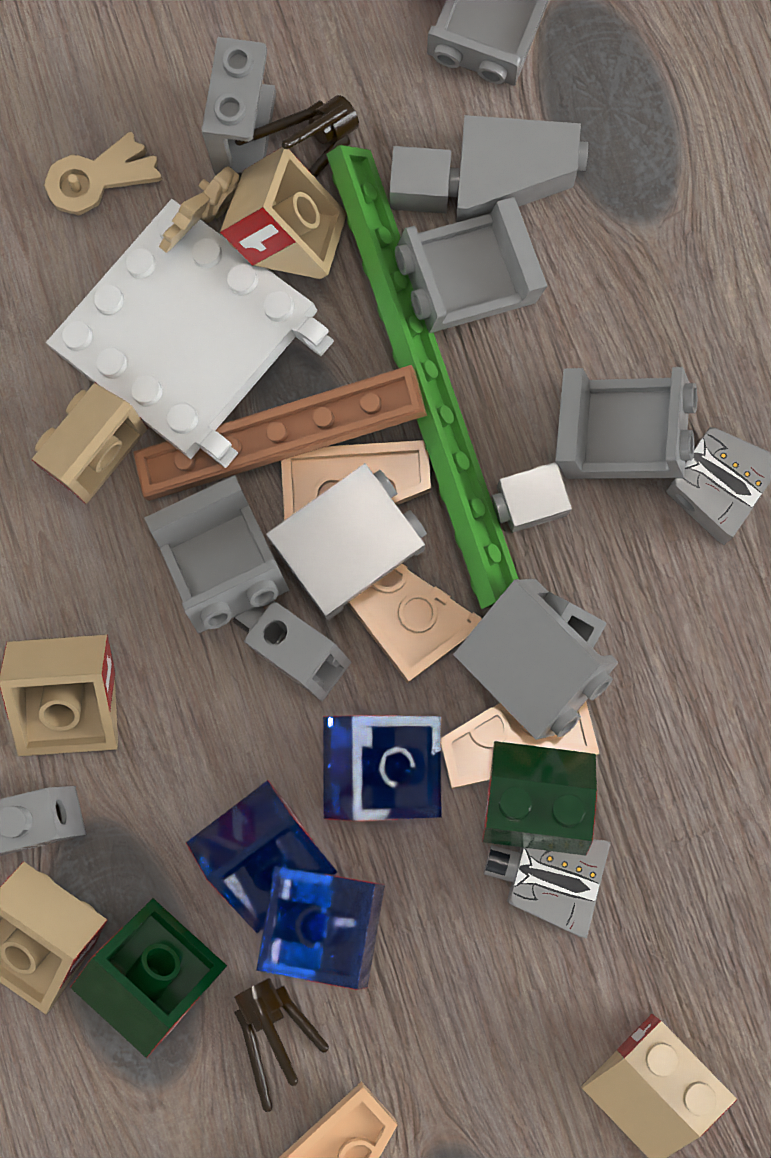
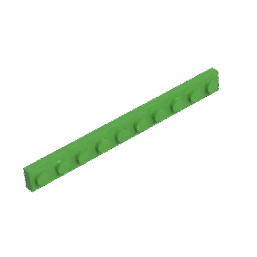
(443, 428)

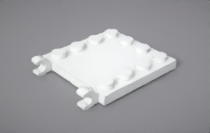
(185, 332)

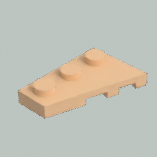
(318, 470)
(412, 620)
(470, 746)
(351, 1129)

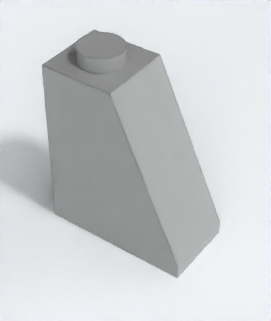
(516, 160)

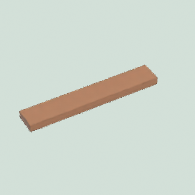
(287, 432)

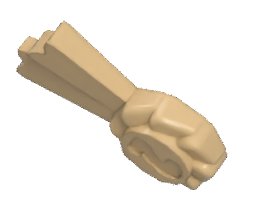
(79, 183)
(204, 206)

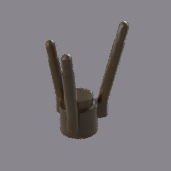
(327, 123)
(261, 1008)

